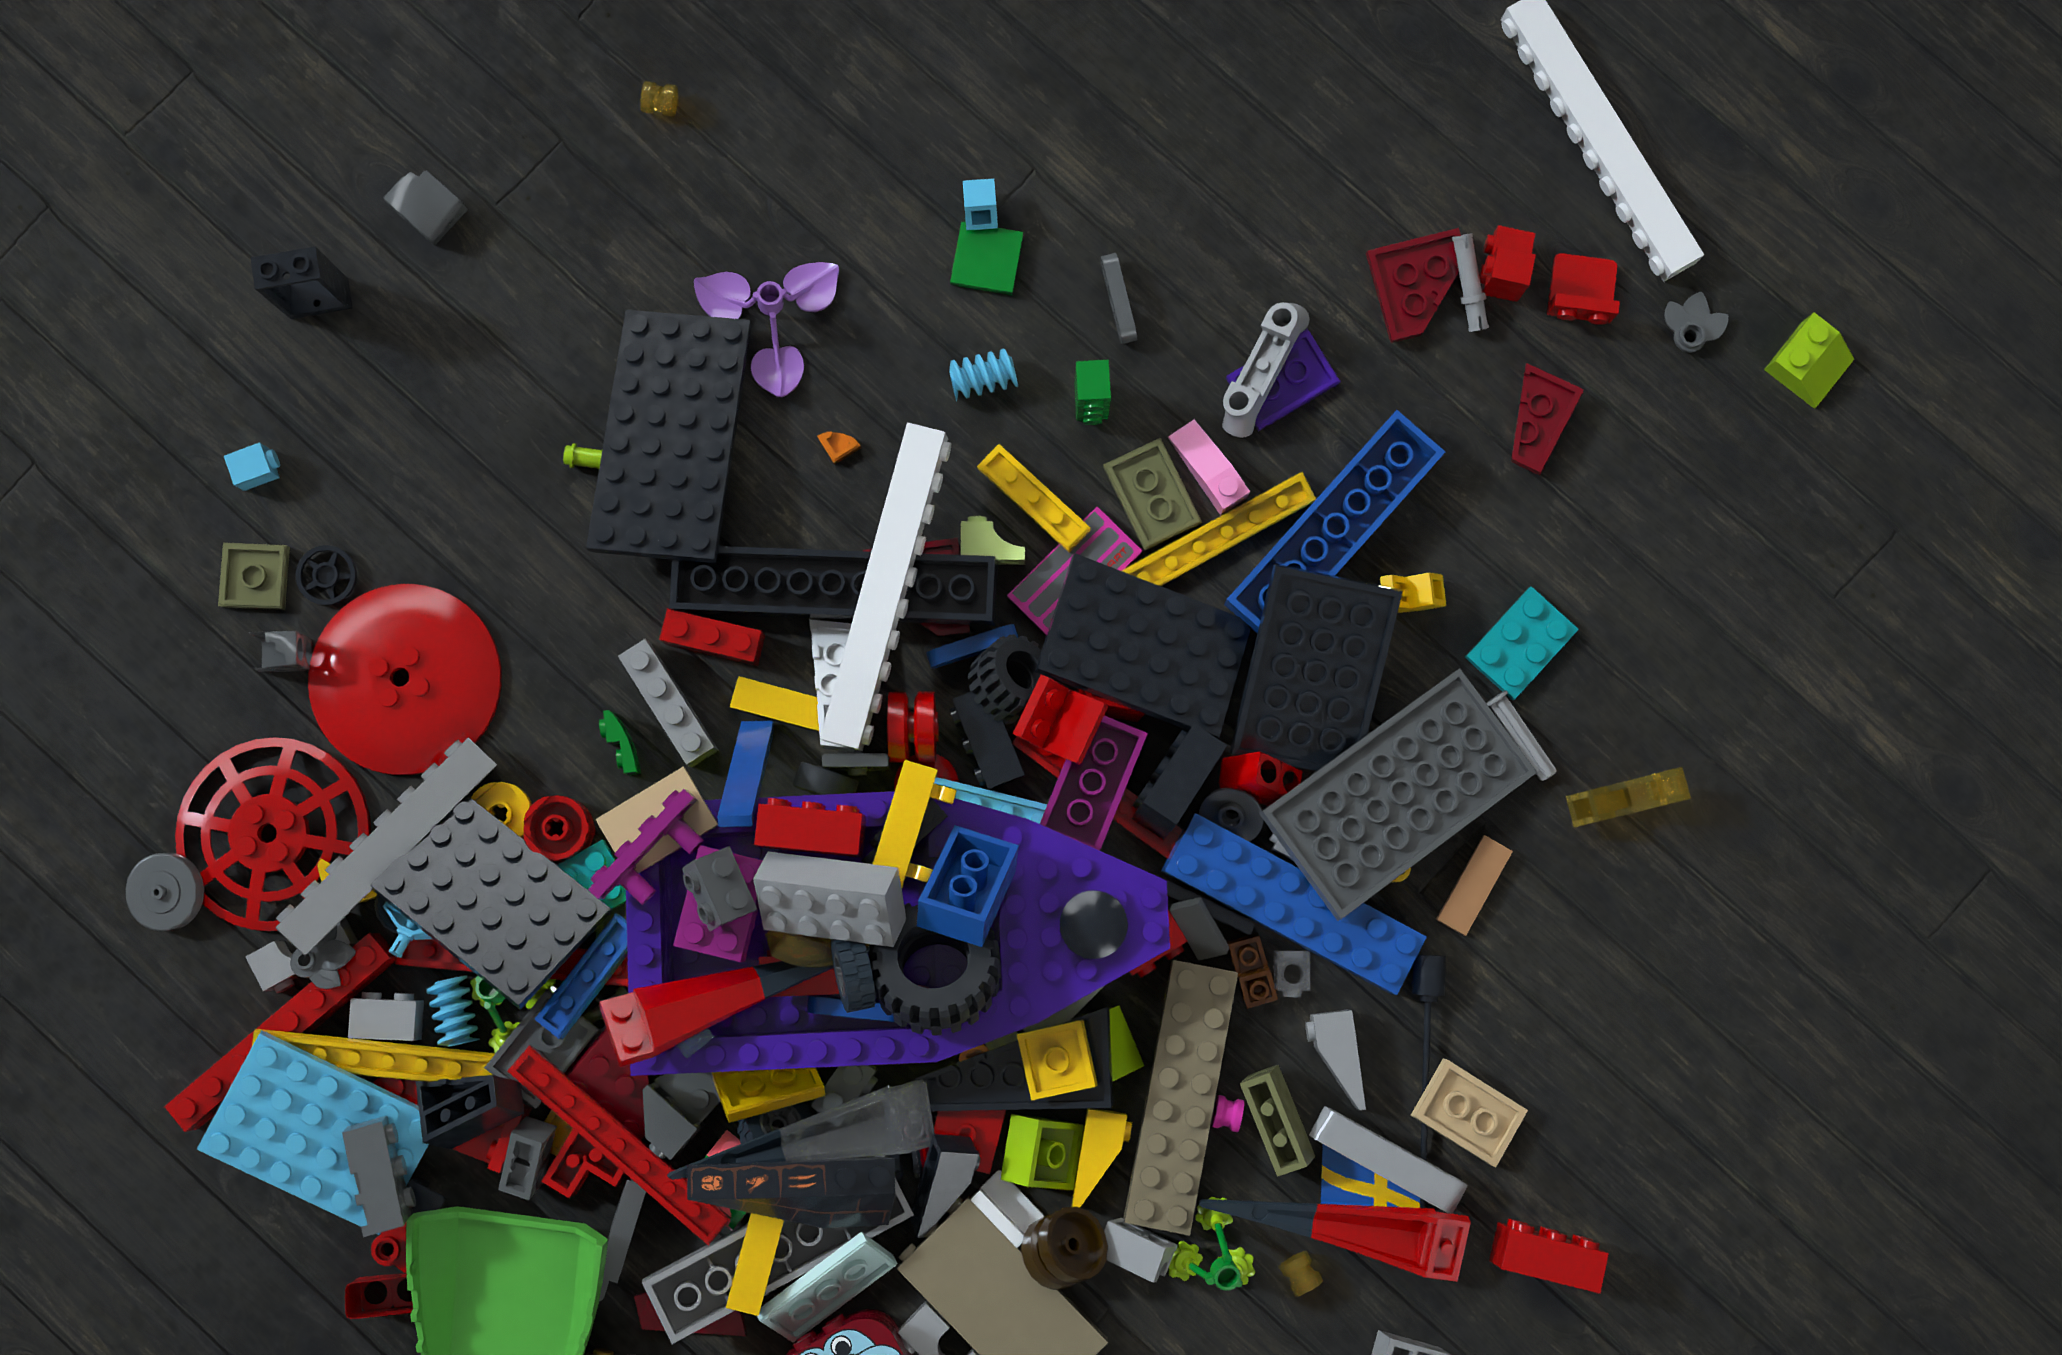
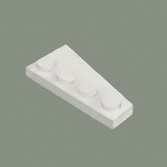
(827, 650)

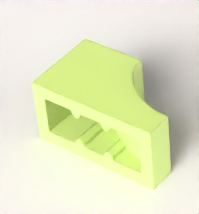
(981, 539)

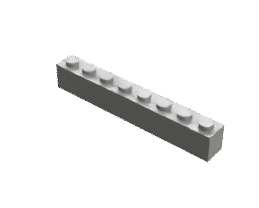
(395, 836)

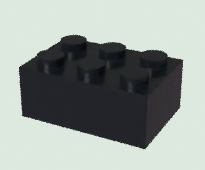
(1177, 780)

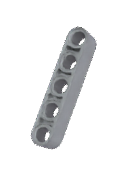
(1388, 1160)

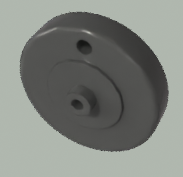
(164, 891)

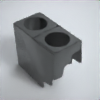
(425, 205)
(284, 651)

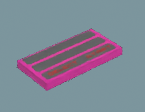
(1041, 588)

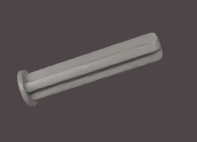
(1521, 735)

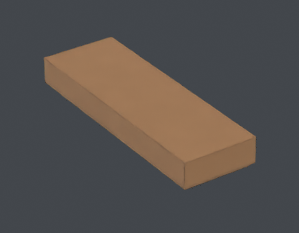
(1474, 885)

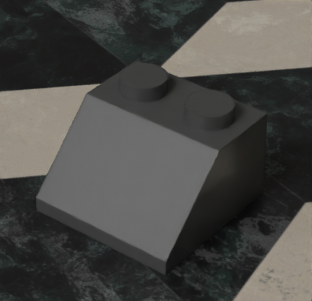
(667, 1123)

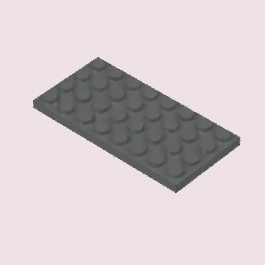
(1398, 794)

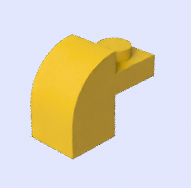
(1419, 591)

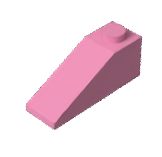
(1209, 467)

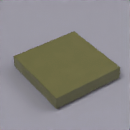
(254, 576)

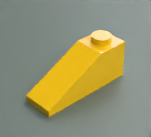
(1100, 1145)

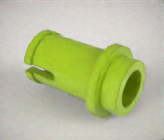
(582, 457)

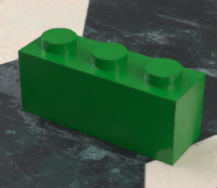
(1092, 391)

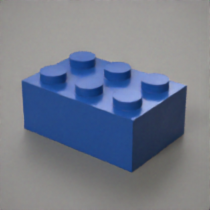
(967, 886)

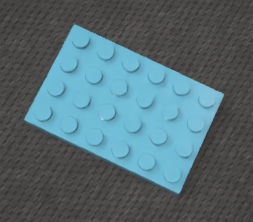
(289, 1120)

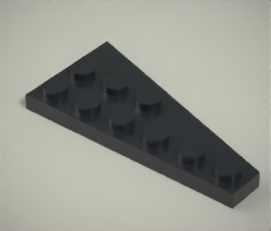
(999, 1080)

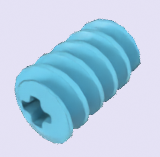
(982, 373)
(452, 1012)

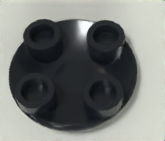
(1093, 924)

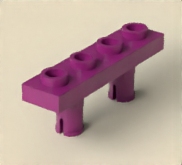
(623, 870)

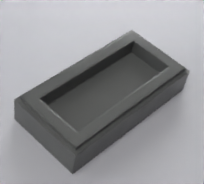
(1199, 928)

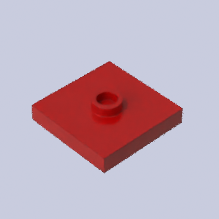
(979, 1125)

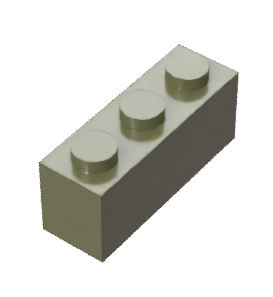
(1277, 1120)

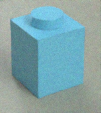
(980, 204)
(252, 466)

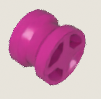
(1228, 1113)

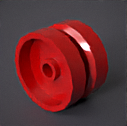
(910, 727)

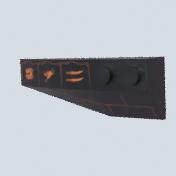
(801, 1191)

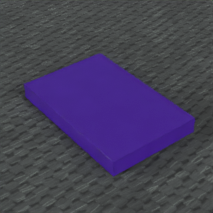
(1300, 380)

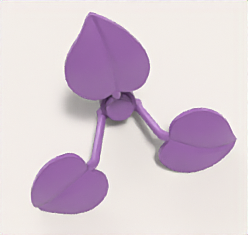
(811, 286)

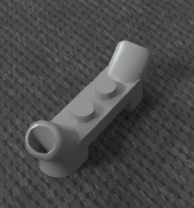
(1247, 395)

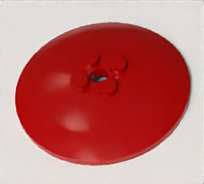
(449, 687)

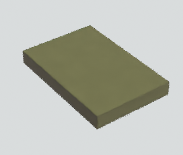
(1152, 494)

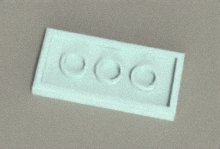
(826, 1287)

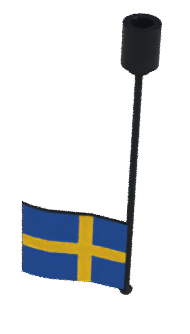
(1353, 1184)

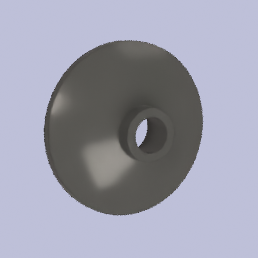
(1244, 823)

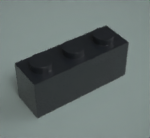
(988, 742)

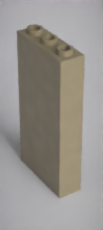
(987, 1293)

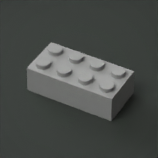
(830, 898)

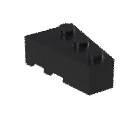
(466, 1107)

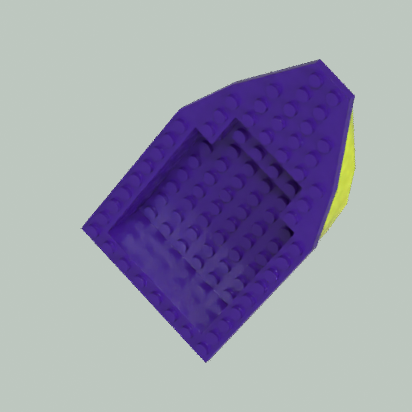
(1035, 962)

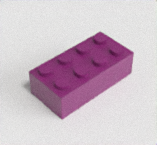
(1091, 792)

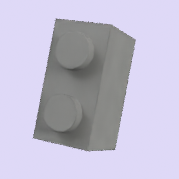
(386, 1018)

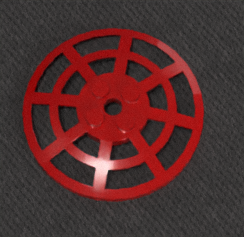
(257, 812)

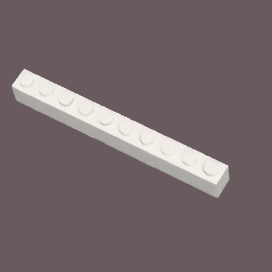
(1601, 137)
(885, 587)

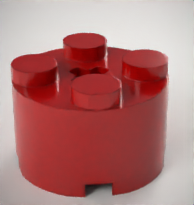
(540, 827)

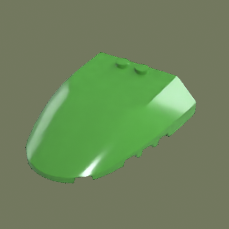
(502, 1282)

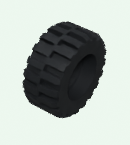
(934, 1007)

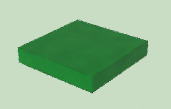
(987, 259)

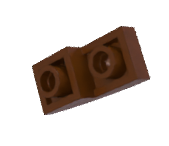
(1252, 969)

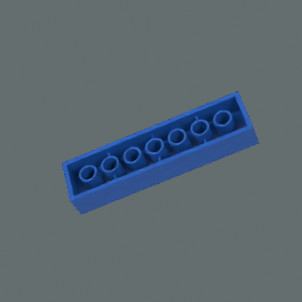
(1344, 512)
(1287, 904)

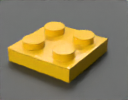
(1057, 1060)

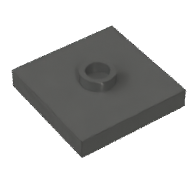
(857, 764)

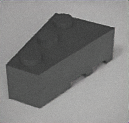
(378, 1175)

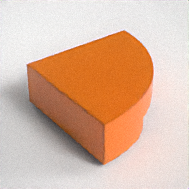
(838, 445)

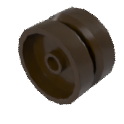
(1064, 1248)

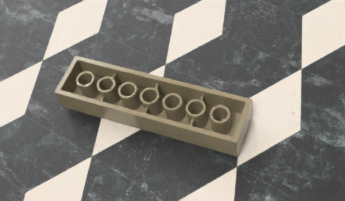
(1180, 1097)

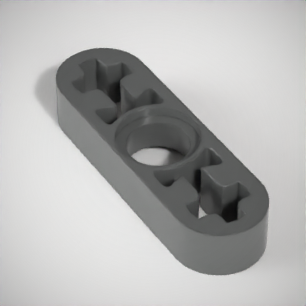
(1118, 298)

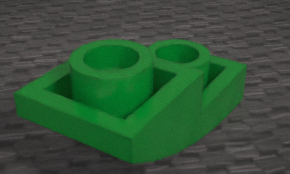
(617, 734)

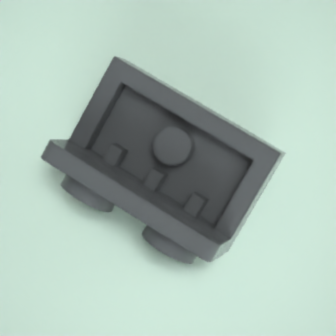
(718, 888)

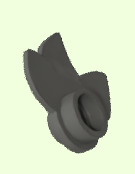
(1696, 319)
(325, 961)

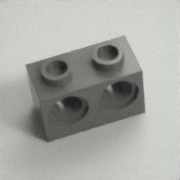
(527, 1157)

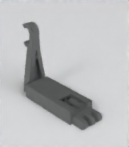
(622, 1231)

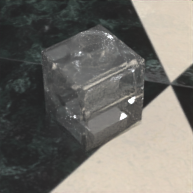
(1302, 961)

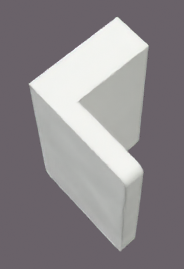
(1006, 1207)

